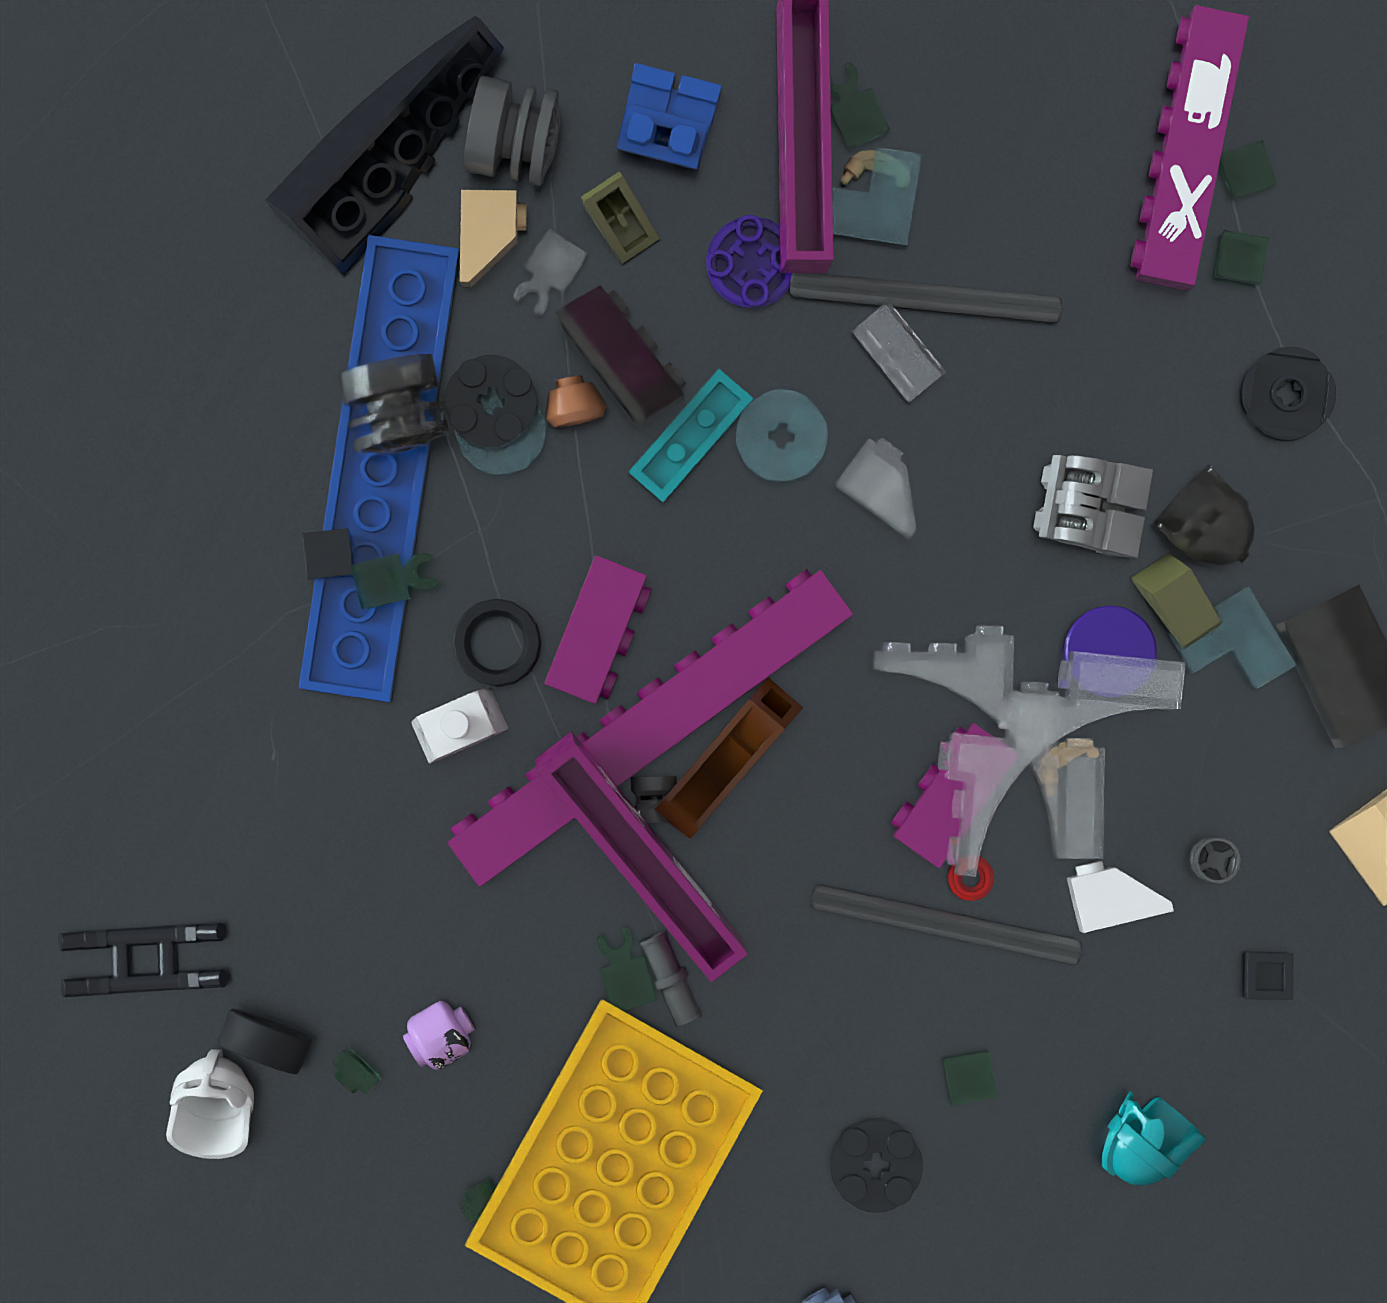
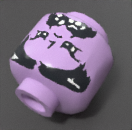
(439, 1035)

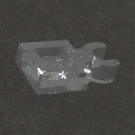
(553, 265)

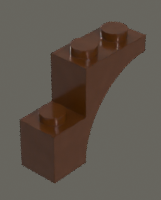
(728, 758)

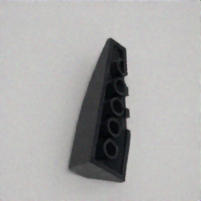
(370, 160)

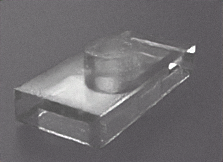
(898, 351)

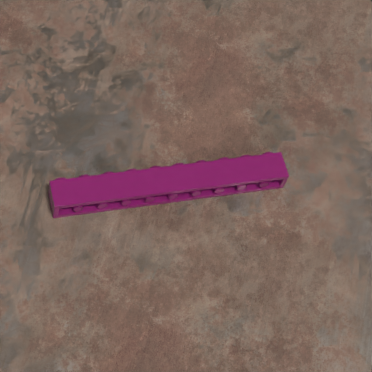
(659, 720)

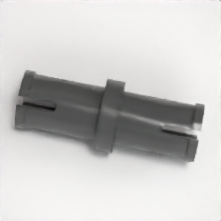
(670, 978)

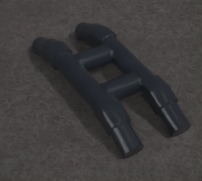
(122, 980)

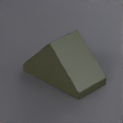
(619, 217)
(1177, 599)

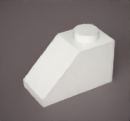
(1111, 898)

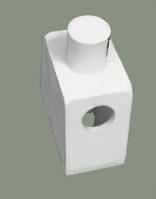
(459, 724)

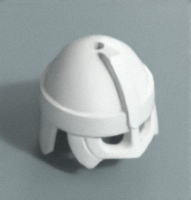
(211, 1108)

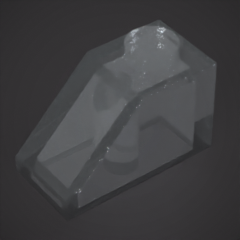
(881, 485)

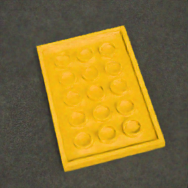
(613, 1164)

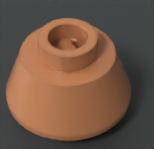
(574, 403)

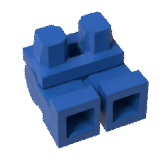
(683, 112)

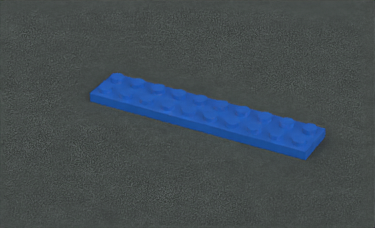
(378, 496)

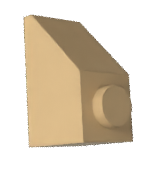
(488, 230)

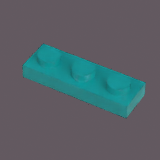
(690, 435)

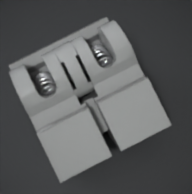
(1089, 503)

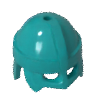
(1148, 1142)

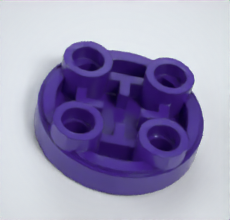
(747, 264)
(1111, 632)

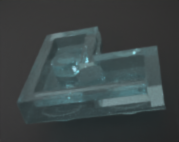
(888, 207)
(1249, 637)

